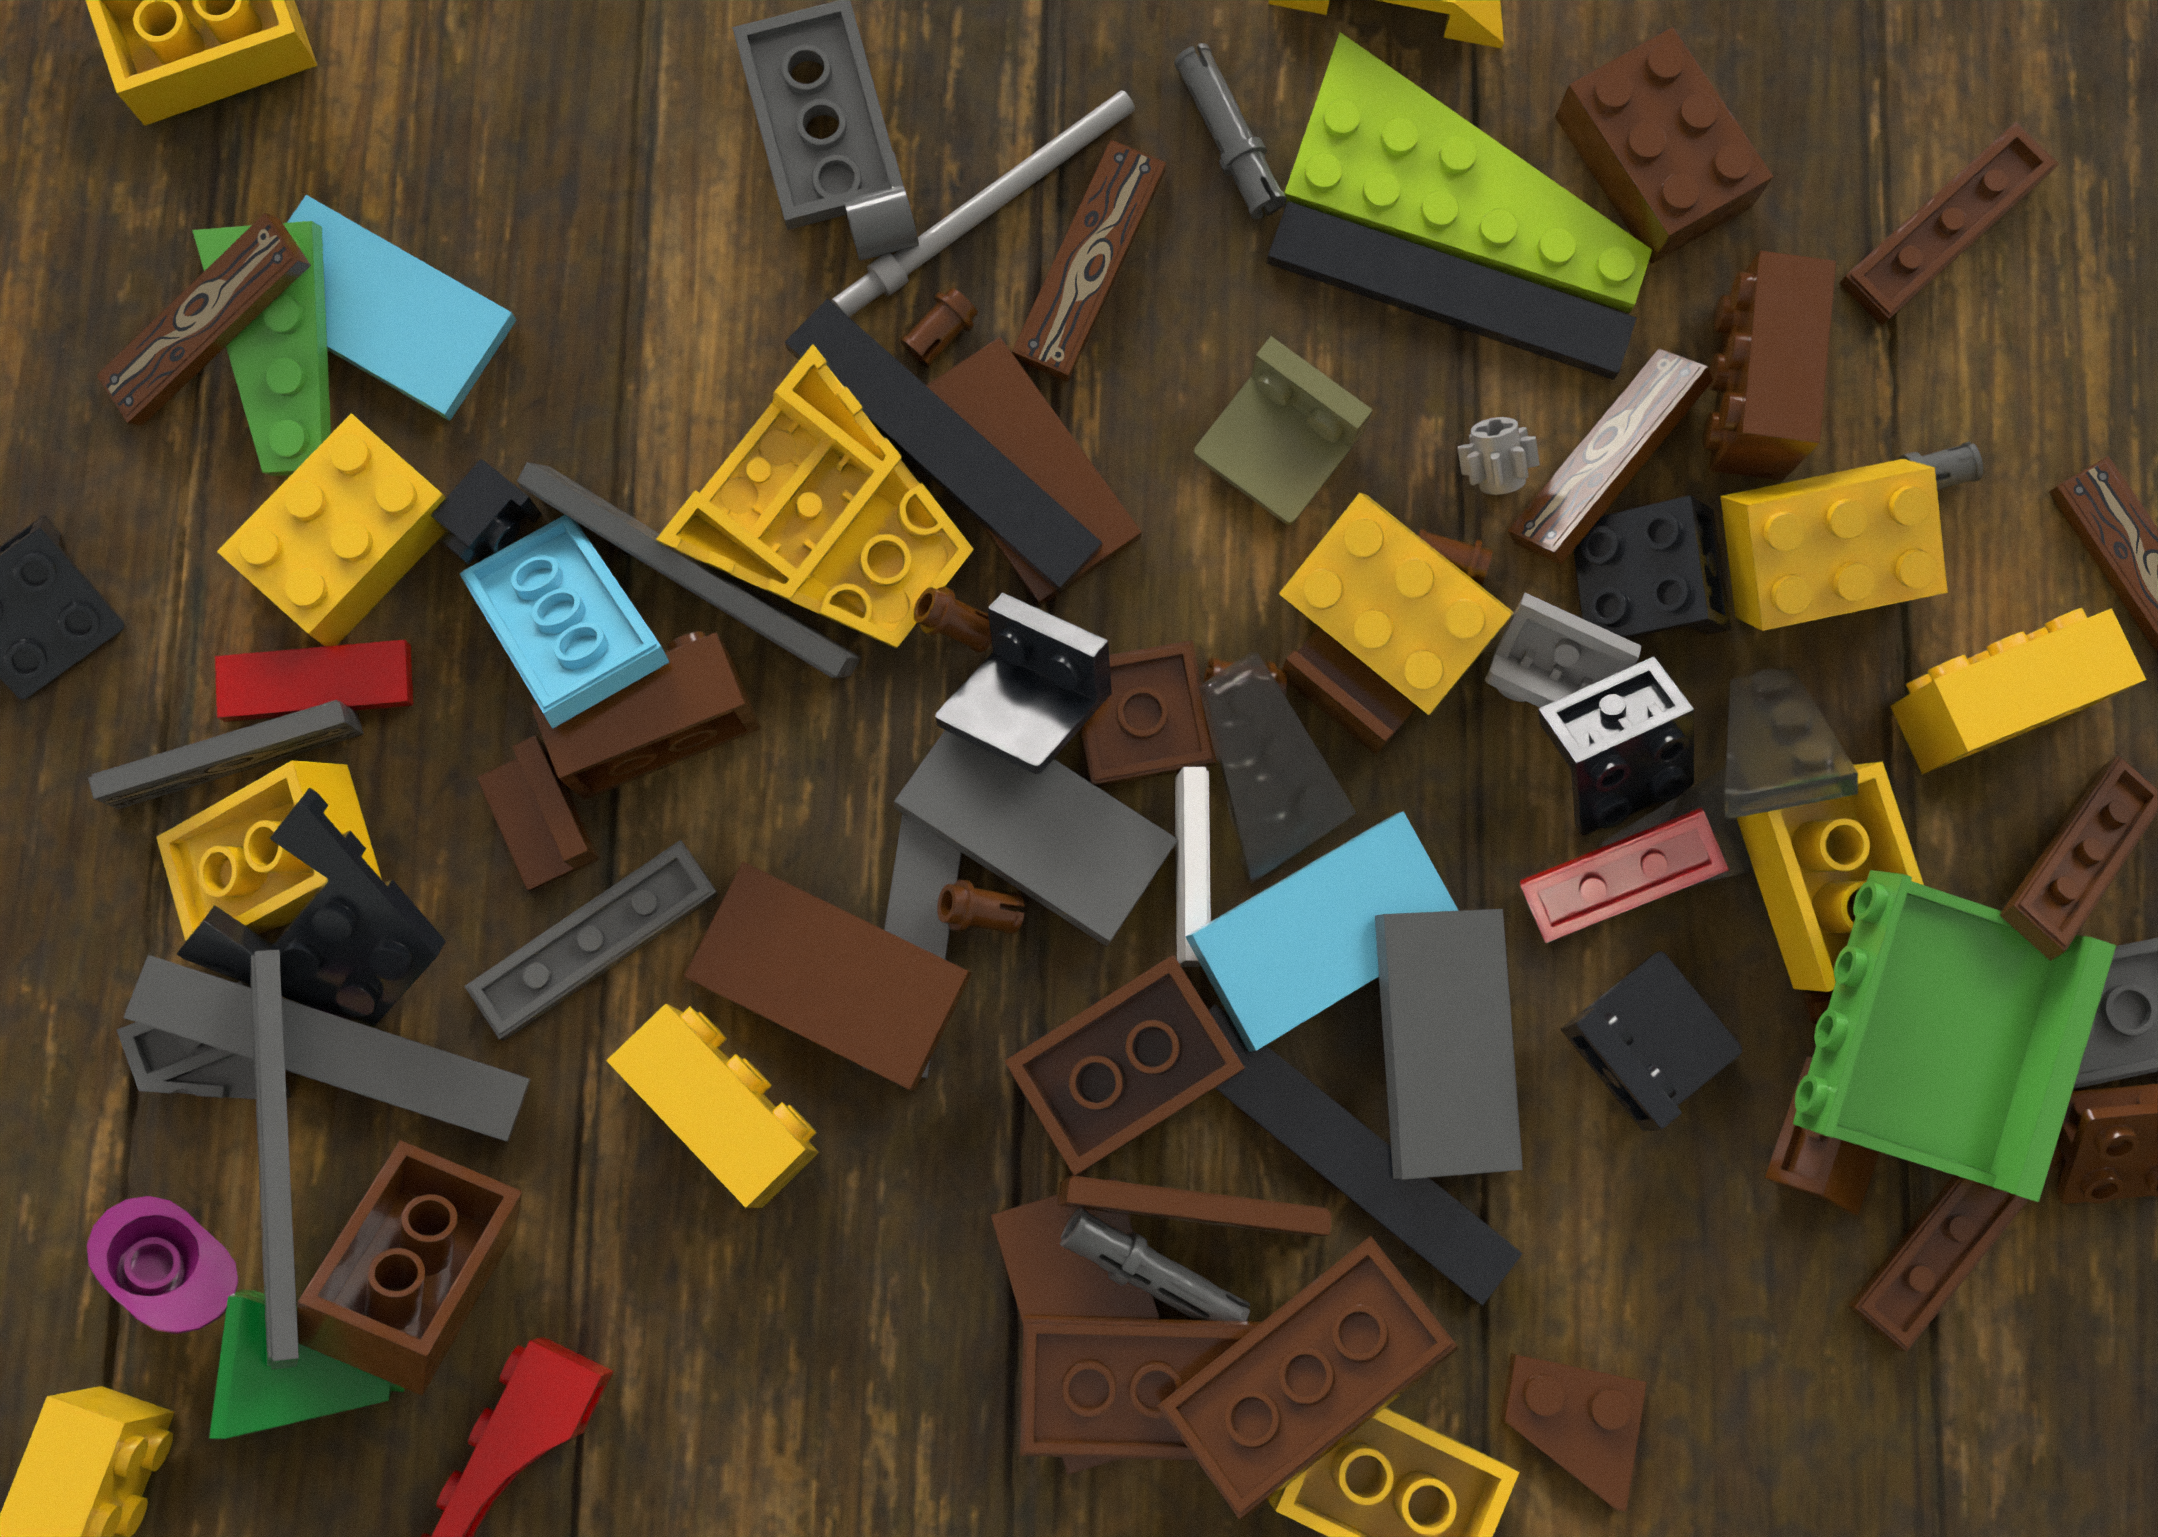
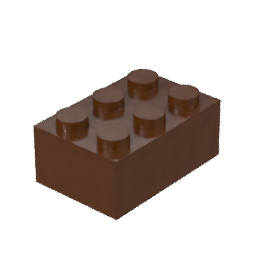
(1662, 144)
(1770, 366)
(654, 721)
(1124, 1065)
(408, 1267)

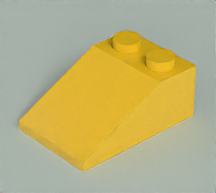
(230, 861)

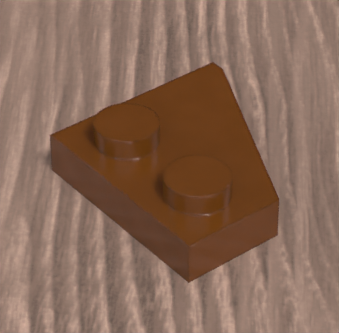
(1579, 1420)

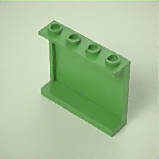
(1951, 1037)

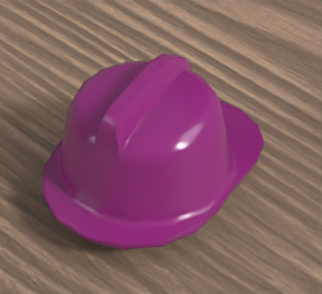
(161, 1265)

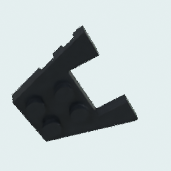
(350, 944)

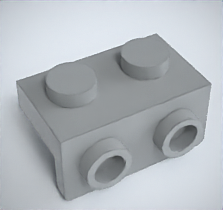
(1554, 654)

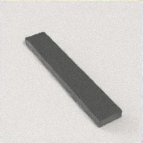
(689, 572)
(332, 1049)
(273, 1161)

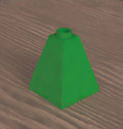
(258, 1398)

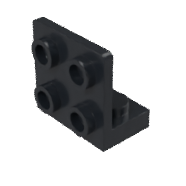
(1653, 570)
(46, 610)
(1032, 687)
(1624, 743)
(1652, 1041)

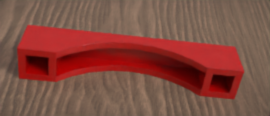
(543, 1405)

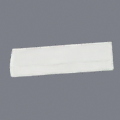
(1192, 858)

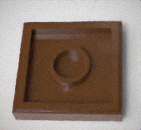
(1151, 719)

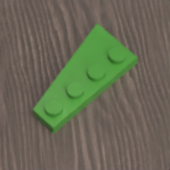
(282, 356)

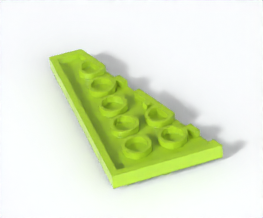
(1426, 175)

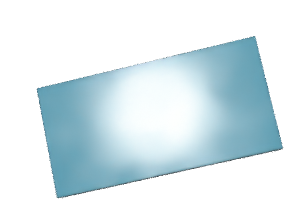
(403, 315)
(563, 619)
(1315, 931)

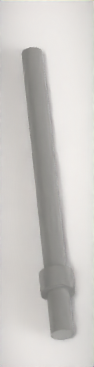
(890, 271)

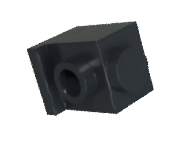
(483, 514)

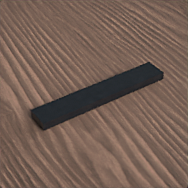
(1451, 290)
(949, 449)
(1362, 1169)

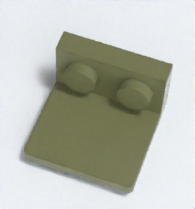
(1283, 432)

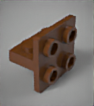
(2110, 1145)

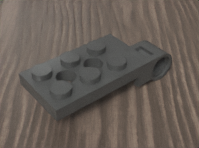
(854, 167)

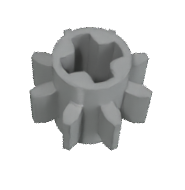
(1498, 455)

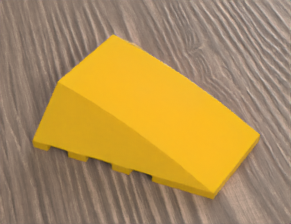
(823, 512)

